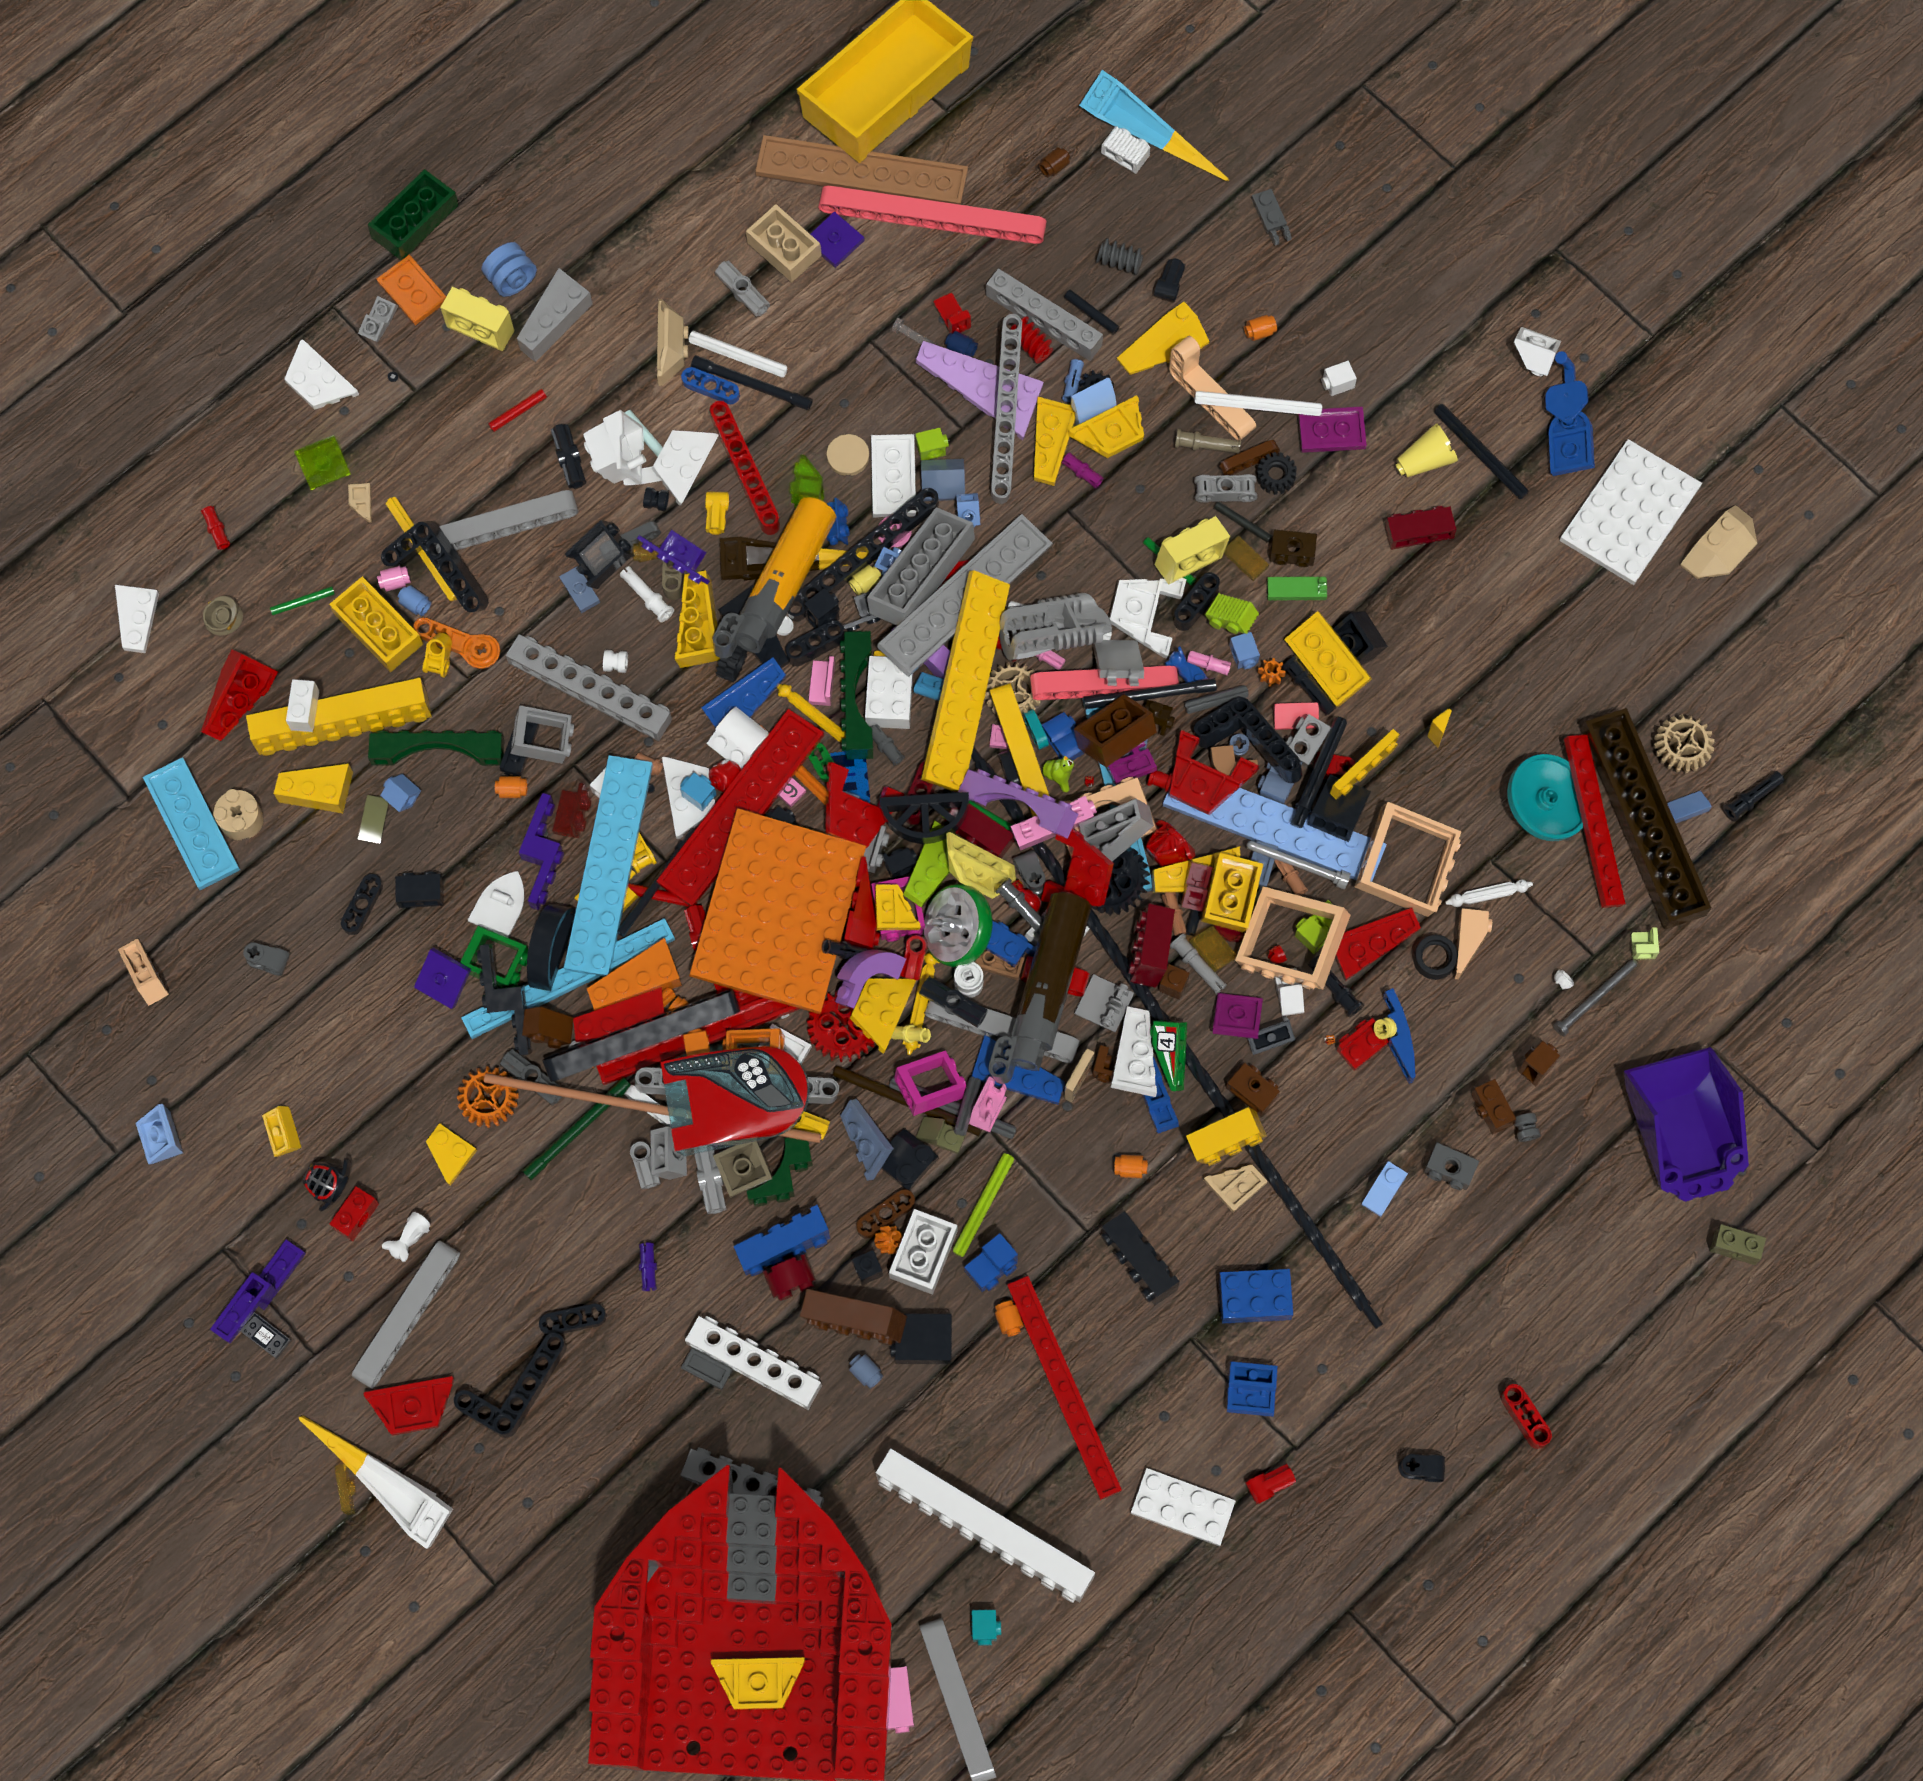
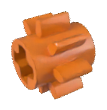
(1271, 666)
(888, 1239)

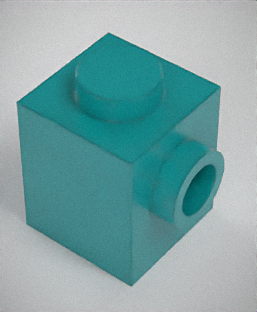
(985, 1627)

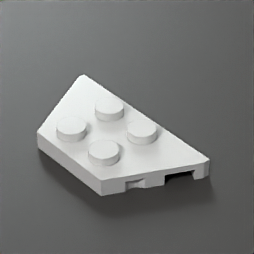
(316, 379)
(682, 460)
(684, 813)

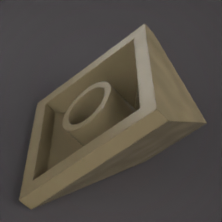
(742, 1167)

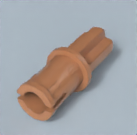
(1291, 877)
(1170, 901)

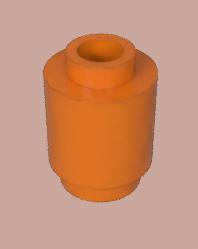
(1260, 327)
(511, 787)
(1131, 1166)
(1008, 1318)

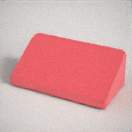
(1288, 714)

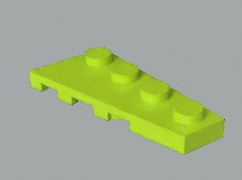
(929, 870)

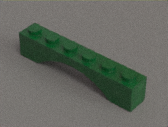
(859, 734)
(390, 748)

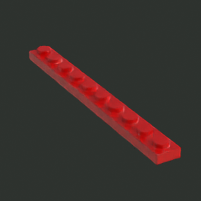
(750, 1016)
(1064, 1388)

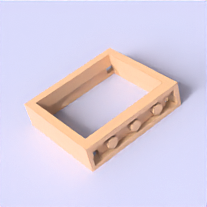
(1445, 864)
(1267, 896)

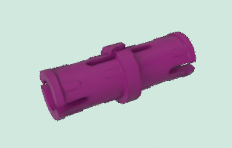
(1082, 470)

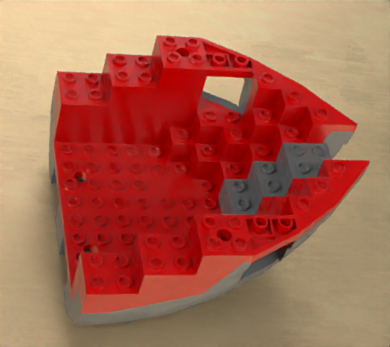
(741, 1583)

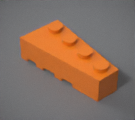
(640, 975)

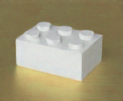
(888, 695)
(923, 1251)

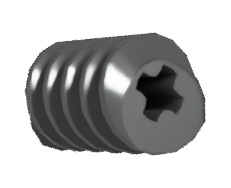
(1120, 256)

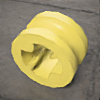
(1390, 1028)

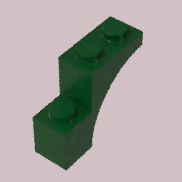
(780, 1187)

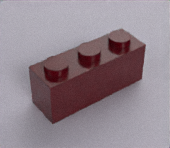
(1420, 527)
(984, 832)

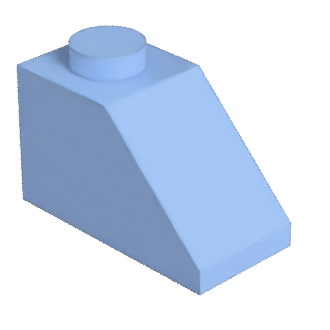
(1384, 1188)

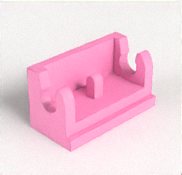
(988, 1105)

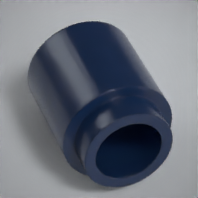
(961, 344)

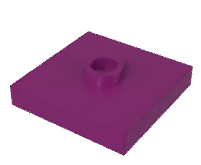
(1237, 1015)

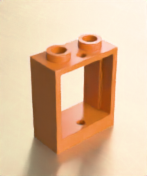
(736, 1037)

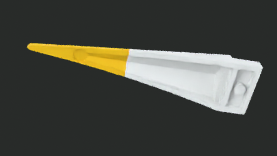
(408, 1502)

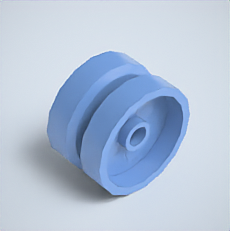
(509, 269)

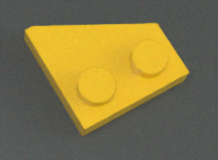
(893, 910)
(449, 1152)

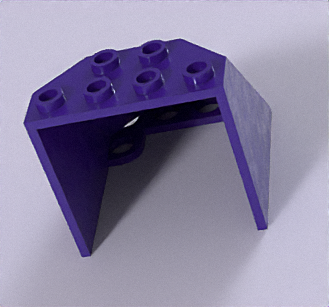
(1690, 1122)

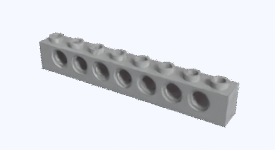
(526, 646)

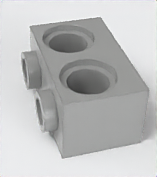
(1311, 743)

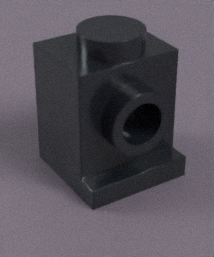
(900, 862)

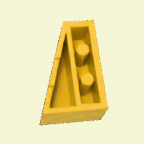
(315, 788)

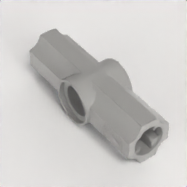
(750, 296)
(710, 1182)

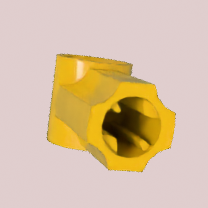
(716, 506)
(812, 1124)

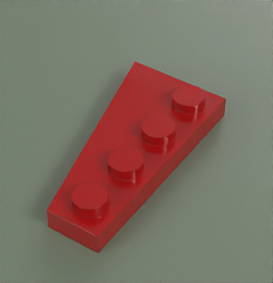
(618, 1015)

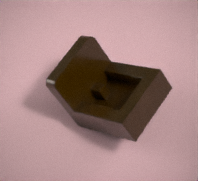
(1162, 715)

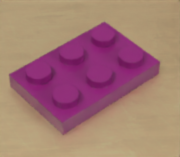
(1333, 430)

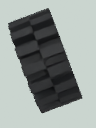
(1280, 462)
(731, 667)

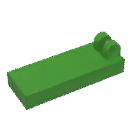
(1297, 588)

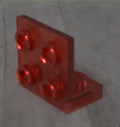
(571, 812)

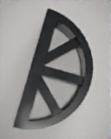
(938, 802)
(548, 945)

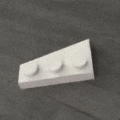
(136, 616)

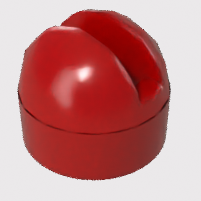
(1277, 955)

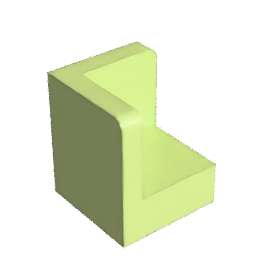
(1645, 944)

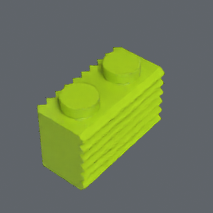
(1231, 614)

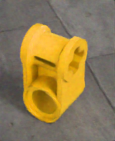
(437, 659)
(643, 855)

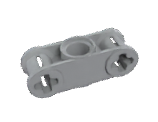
(1241, 488)

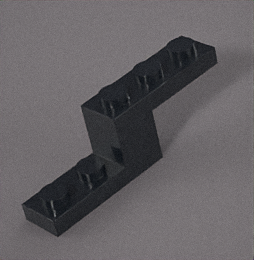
(503, 998)

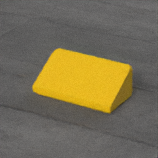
(1438, 727)
(281, 1130)

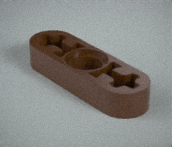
(1248, 458)
(886, 1204)

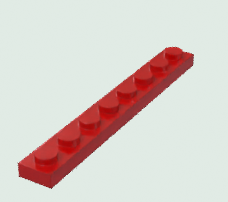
(1594, 821)

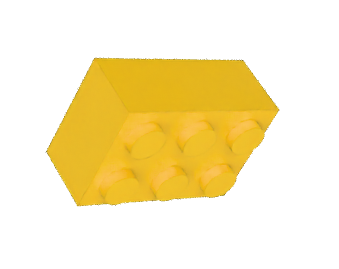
(1232, 892)
(1226, 1136)

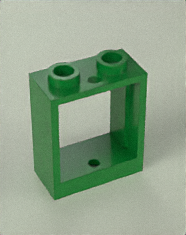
(479, 938)

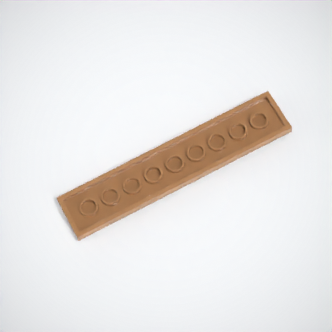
(876, 173)

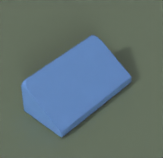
(1689, 806)

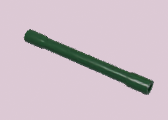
(541, 1162)

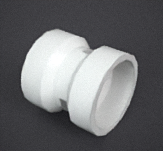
(615, 661)

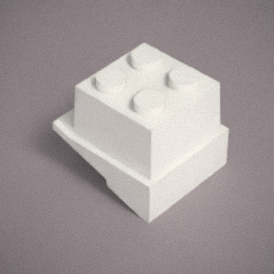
(616, 448)

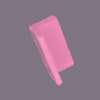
(822, 682)

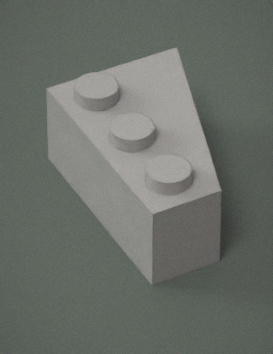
(1118, 828)

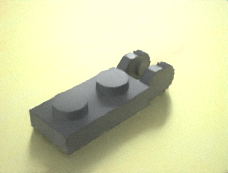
(1271, 215)

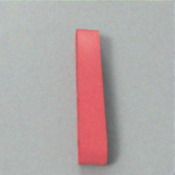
(1087, 682)

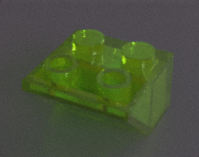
(807, 482)

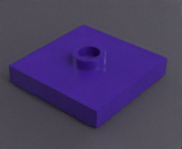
(837, 239)
(442, 978)

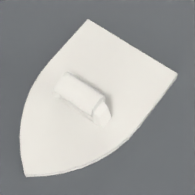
(500, 905)

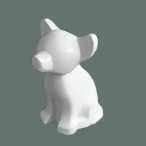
(414, 1229)

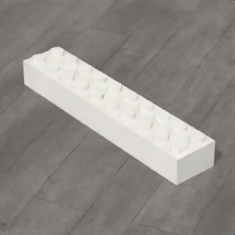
(985, 1526)

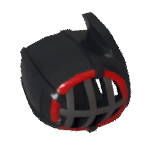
(327, 1181)

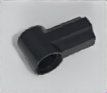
(1168, 285)

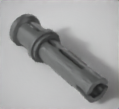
(1016, 900)

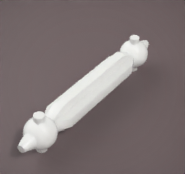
(1488, 893)

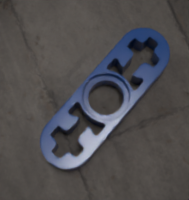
(726, 385)

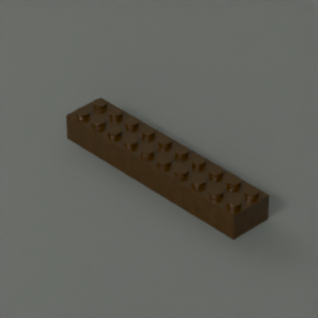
(1646, 819)

